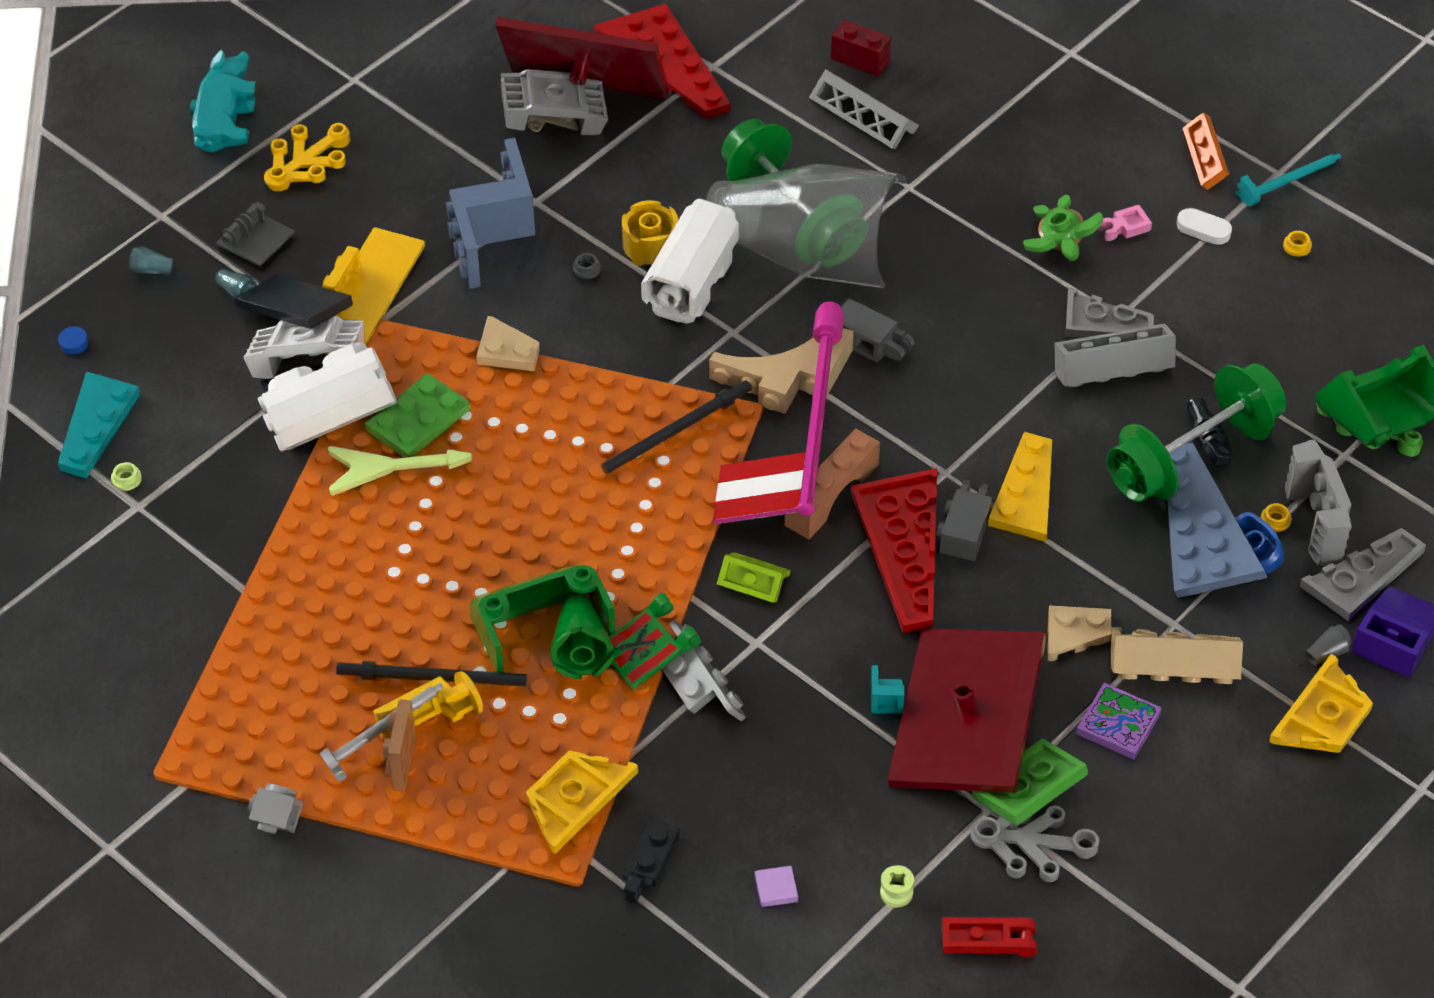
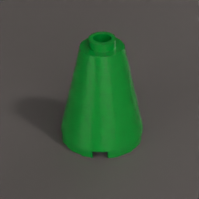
(580, 640)

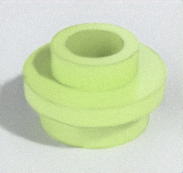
(126, 476)

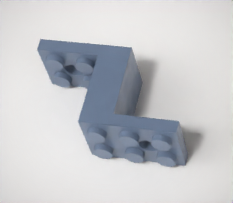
(490, 213)

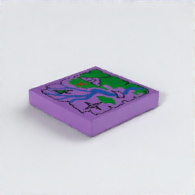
(1118, 721)

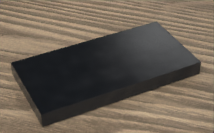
(293, 301)

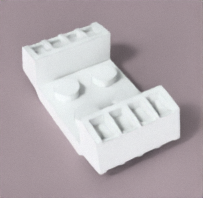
(288, 340)

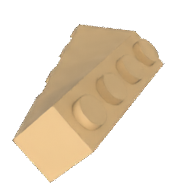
(1176, 656)

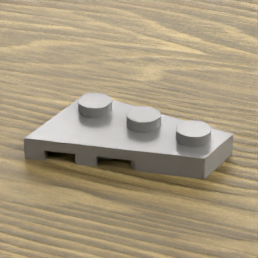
(1093, 317)

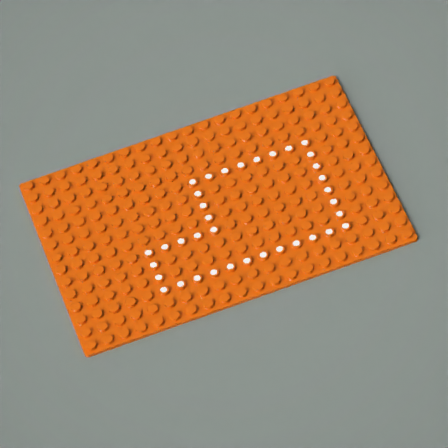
(393, 582)

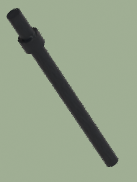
(722, 400)
(369, 671)

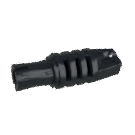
(1214, 440)

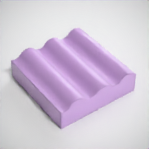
(776, 886)

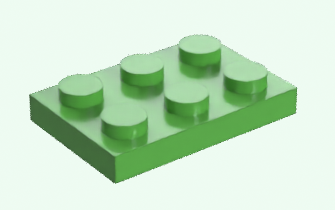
(418, 416)
(1043, 777)

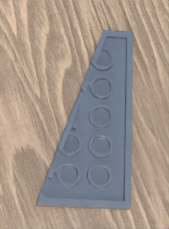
(1204, 535)

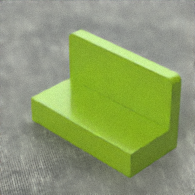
(752, 576)

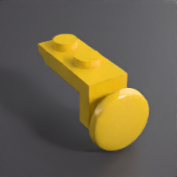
(450, 701)

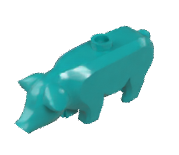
(218, 102)

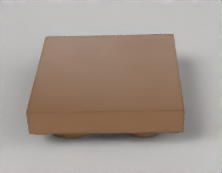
(401, 744)

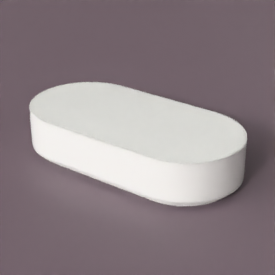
(1204, 226)

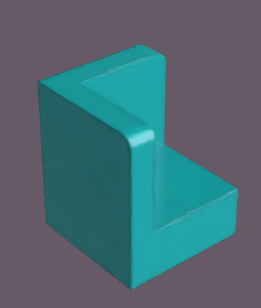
(886, 694)

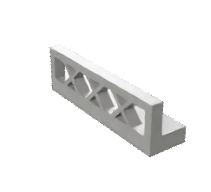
(871, 104)

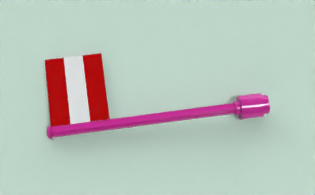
(787, 481)

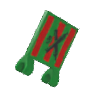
(645, 645)

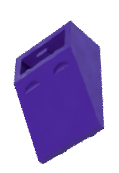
(1396, 631)

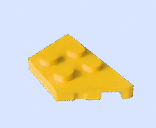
(1324, 712)
(574, 794)

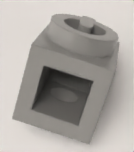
(275, 808)

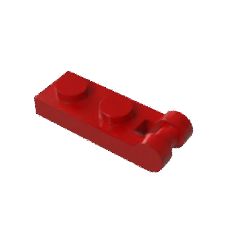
(989, 936)

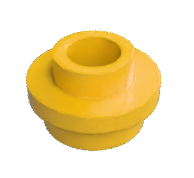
(1297, 243)
(1277, 516)

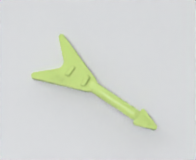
(368, 466)

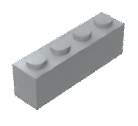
(1115, 355)

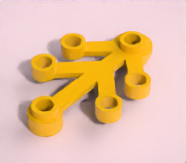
(280, 176)

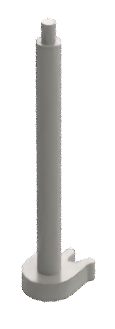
(333, 759)

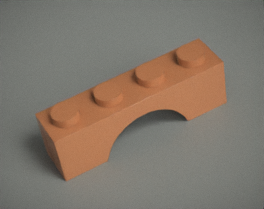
(850, 461)

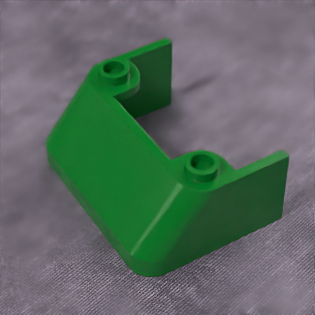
(534, 595)

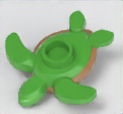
(1062, 229)

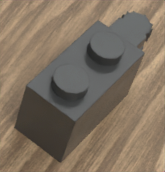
(874, 333)
(965, 522)

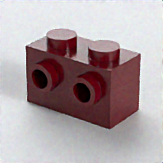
(860, 47)

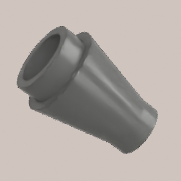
(1333, 641)

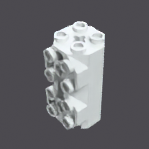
(691, 262)
(313, 403)

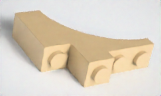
(783, 374)

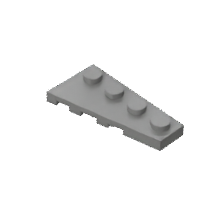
(1363, 574)

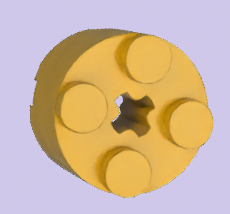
(646, 230)

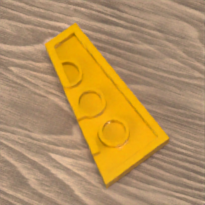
(1025, 491)

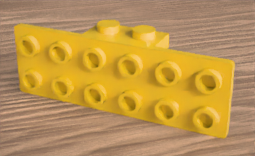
(373, 275)

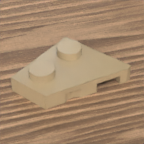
(506, 347)

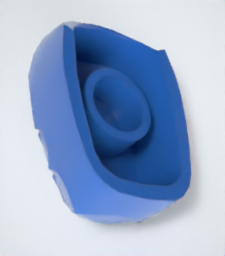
(1262, 540)

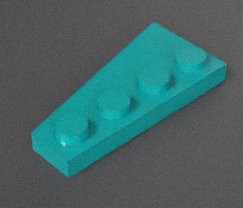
(95, 420)

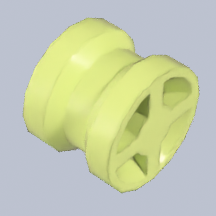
(894, 894)

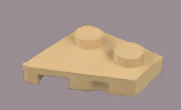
(1076, 629)

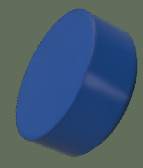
(73, 340)

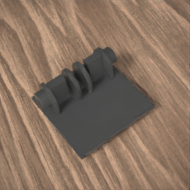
(255, 235)

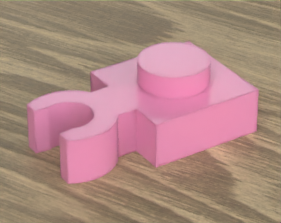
(1128, 222)

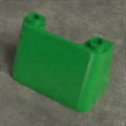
(1383, 399)

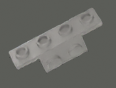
(698, 680)

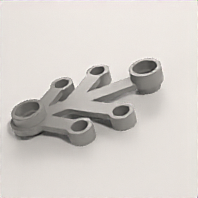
(1030, 839)

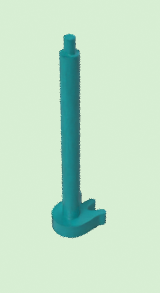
(1250, 193)

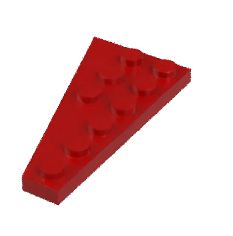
(681, 62)
(902, 534)

